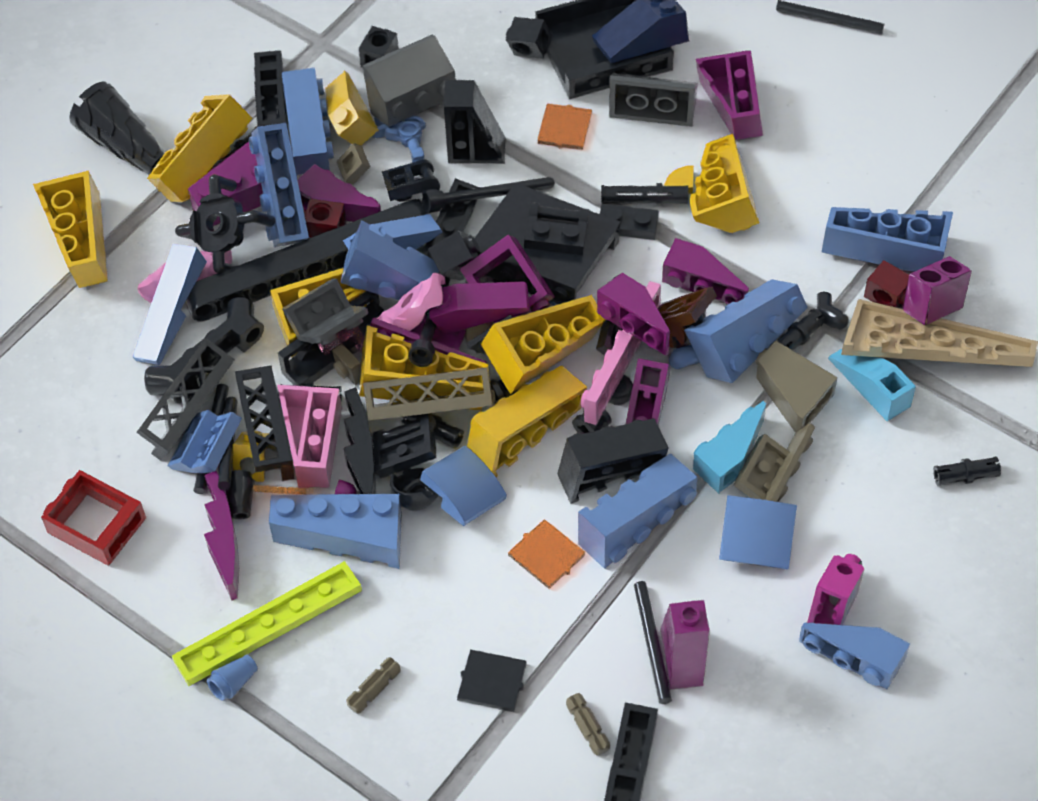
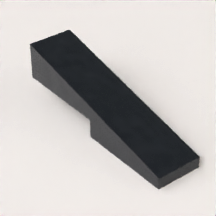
(631, 753)

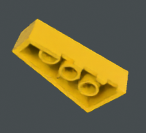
(200, 146)
(76, 221)
(538, 340)
(524, 417)

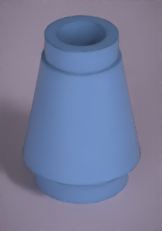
(231, 677)

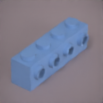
(306, 121)
(279, 184)

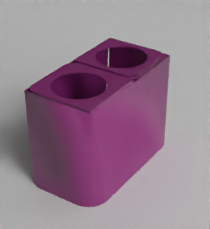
(945, 282)

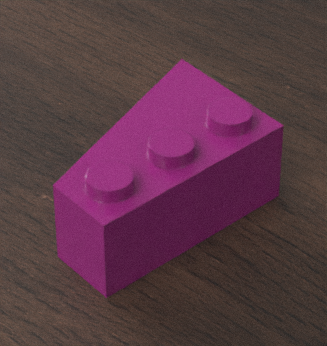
(238, 168)

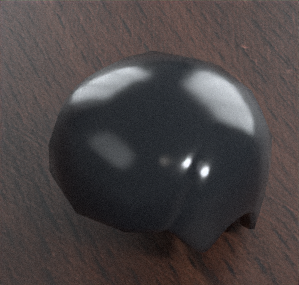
(411, 490)

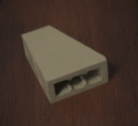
(794, 384)

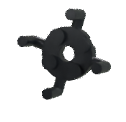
(232, 223)

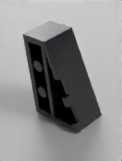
(471, 126)
(609, 454)

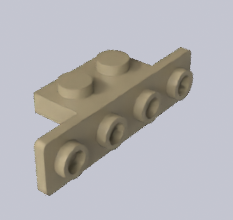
(772, 465)

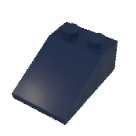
(643, 29)

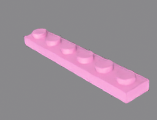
(614, 366)

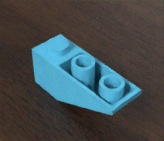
(878, 382)
(725, 455)

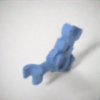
(406, 132)

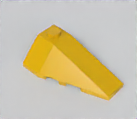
(723, 189)

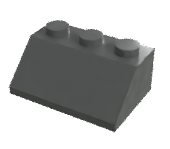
(407, 80)
(652, 99)

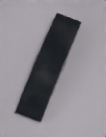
(269, 88)
(360, 453)

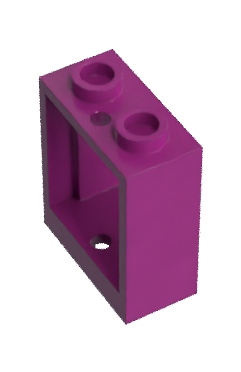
(499, 253)

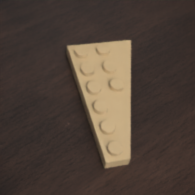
(892, 333)

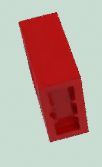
(114, 536)

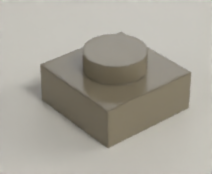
(353, 164)
(347, 364)

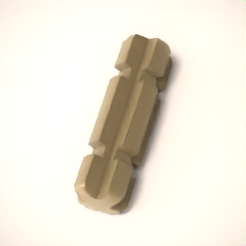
(373, 685)
(588, 724)

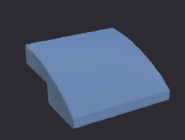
(204, 442)
(464, 485)
(758, 532)

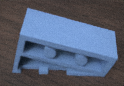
(383, 266)

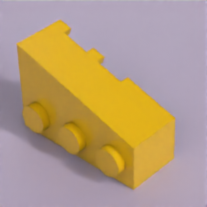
(287, 294)

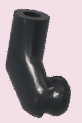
(833, 316)

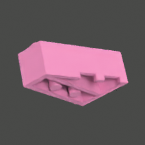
(312, 429)

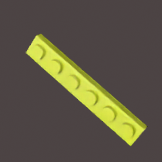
(266, 623)

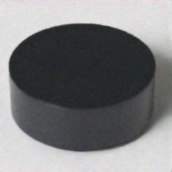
(623, 391)

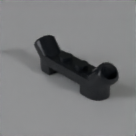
(238, 331)

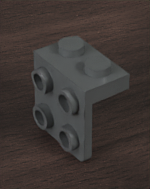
(323, 313)

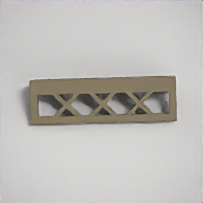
(432, 404)

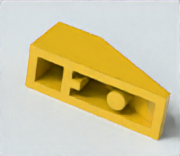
(349, 111)

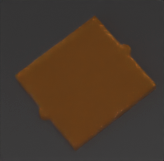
(564, 126)
(286, 489)
(546, 553)

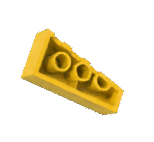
(388, 359)

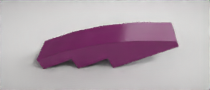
(222, 540)

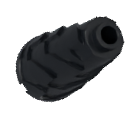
(112, 124)

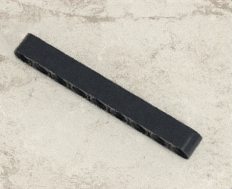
(286, 266)

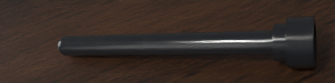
(435, 200)
(422, 350)

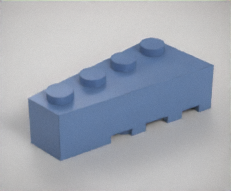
(899, 239)
(736, 336)
(635, 510)
(341, 524)

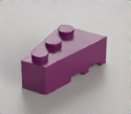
(733, 91)

